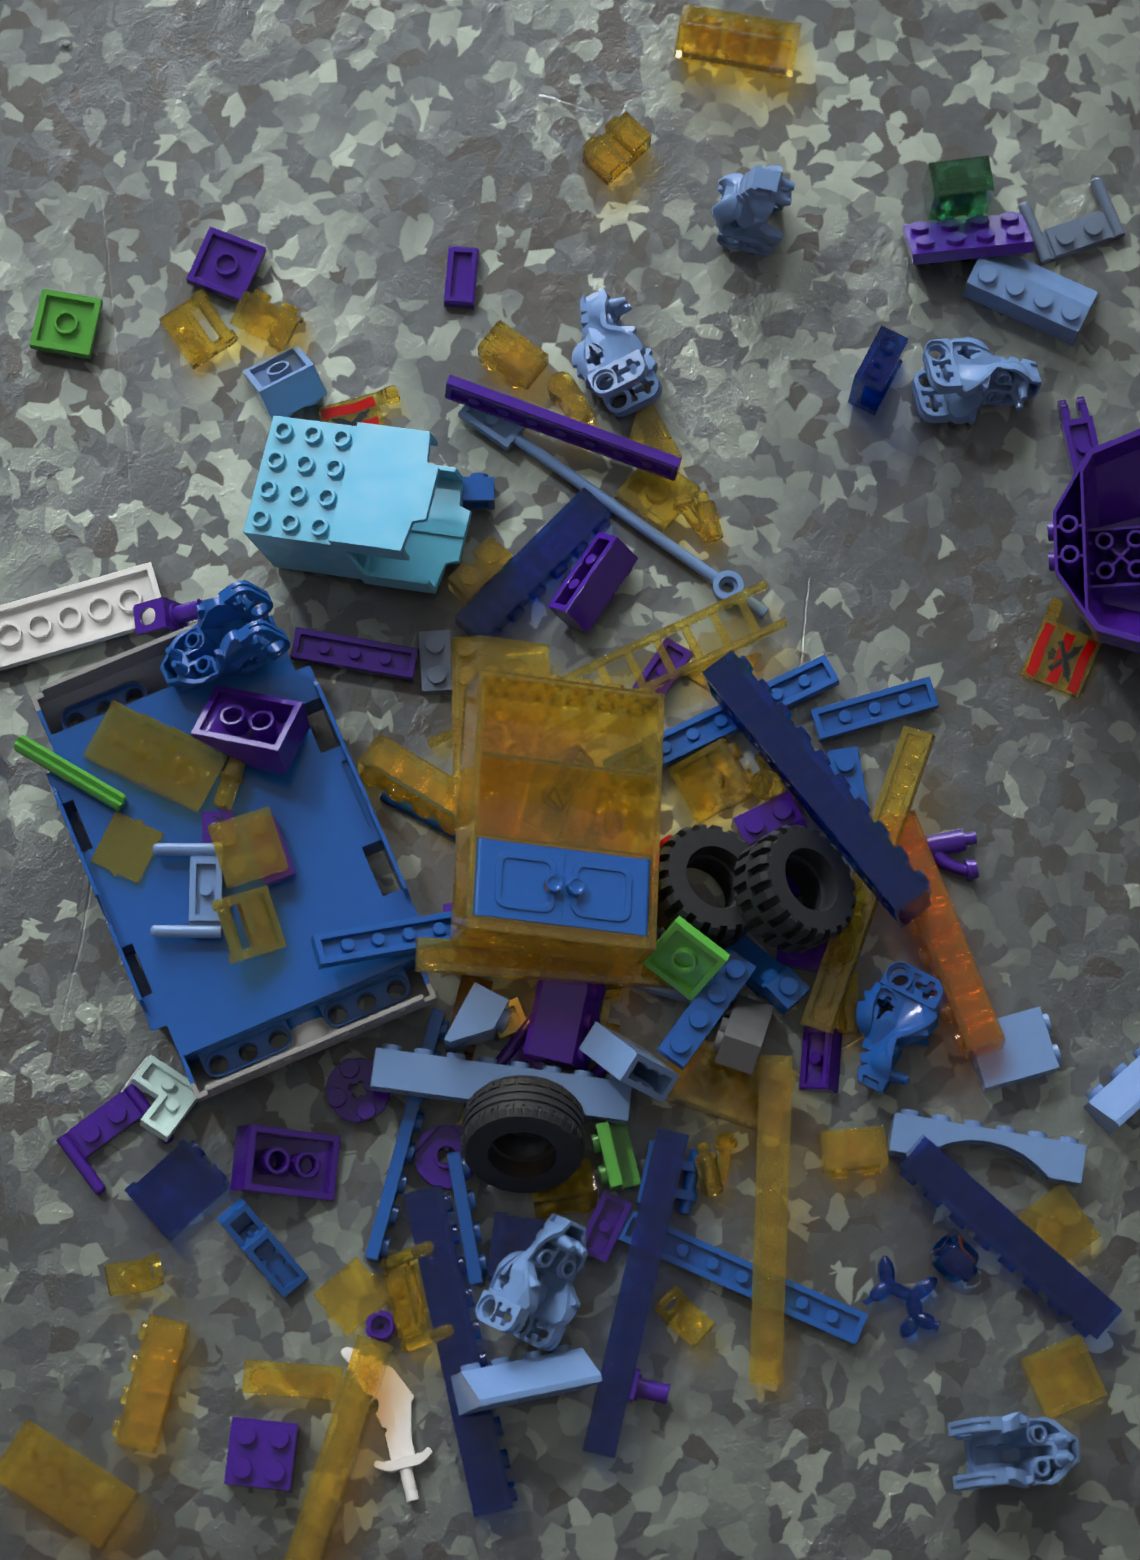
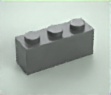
(742, 1033)

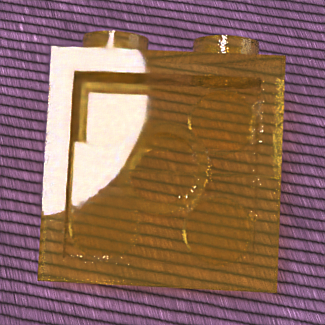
(713, 779)

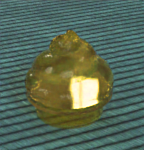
(766, 785)

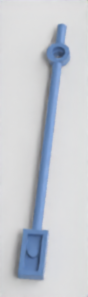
(508, 433)

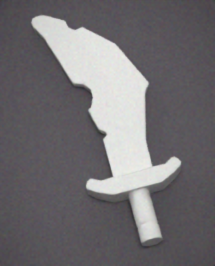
(395, 1416)

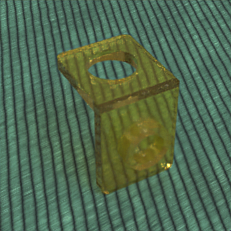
(133, 1276)
(684, 1317)

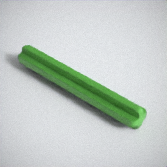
(70, 772)

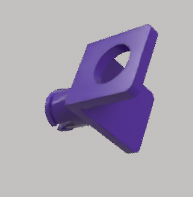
(168, 615)
(648, 1389)

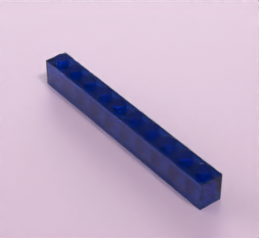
(636, 1293)
(450, 1304)

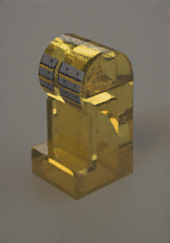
(567, 394)

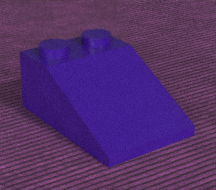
(253, 727)
(767, 818)
(285, 1162)

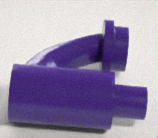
(953, 842)

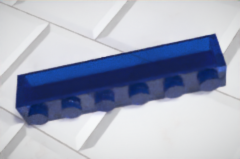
(535, 566)

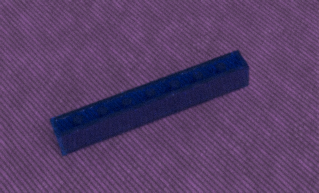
(1009, 1236)

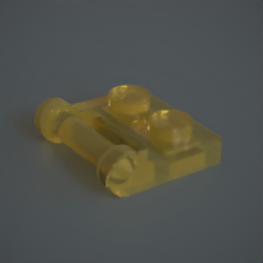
(189, 334)
(258, 921)

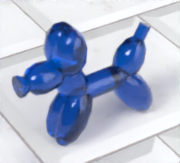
(912, 1296)

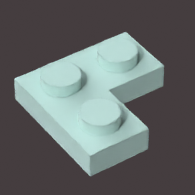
(172, 1096)

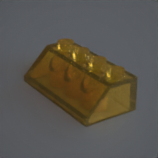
(737, 40)

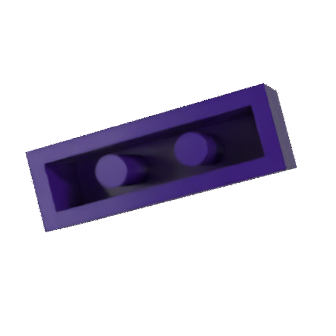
(593, 582)

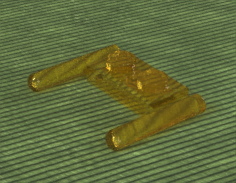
(407, 1300)

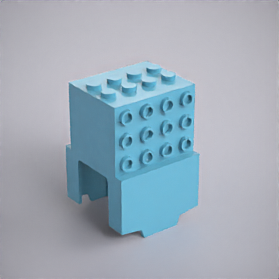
(357, 504)

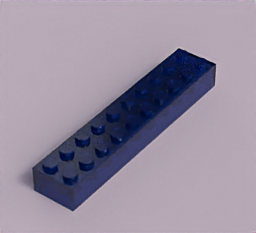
(818, 789)

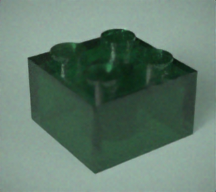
(958, 188)

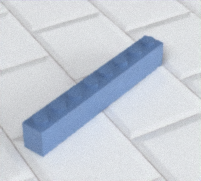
(458, 1079)

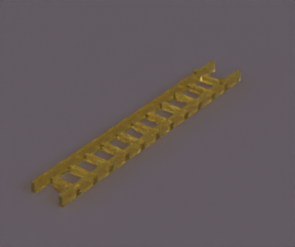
(655, 638)

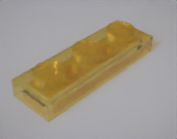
(292, 1379)

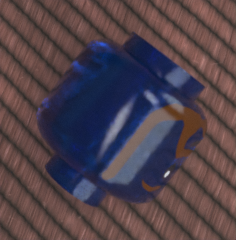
(954, 1258)

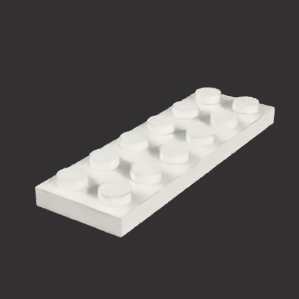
(75, 615)

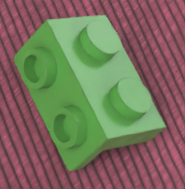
(617, 1155)

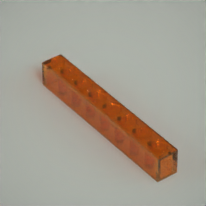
(949, 956)

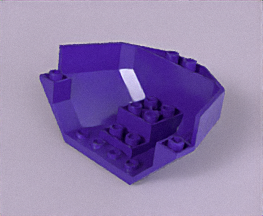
(1100, 541)

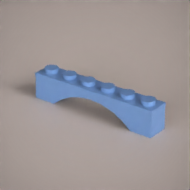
(1051, 1159)

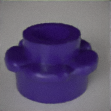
(374, 1320)

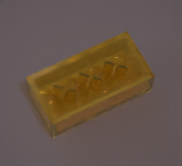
(718, 1088)
(66, 1484)

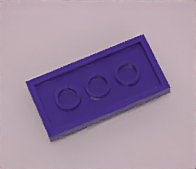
(967, 238)

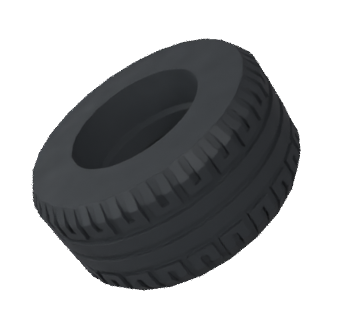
(528, 1106)

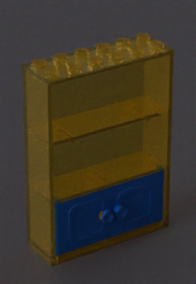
(558, 818)

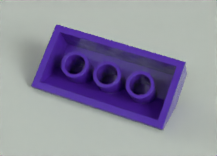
(561, 1021)

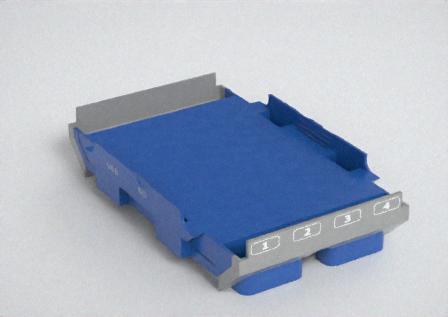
(328, 832)

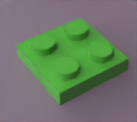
(66, 323)
(686, 958)

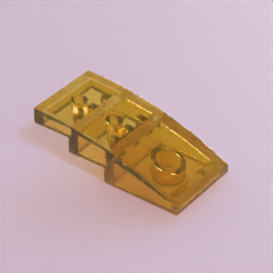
(155, 756)

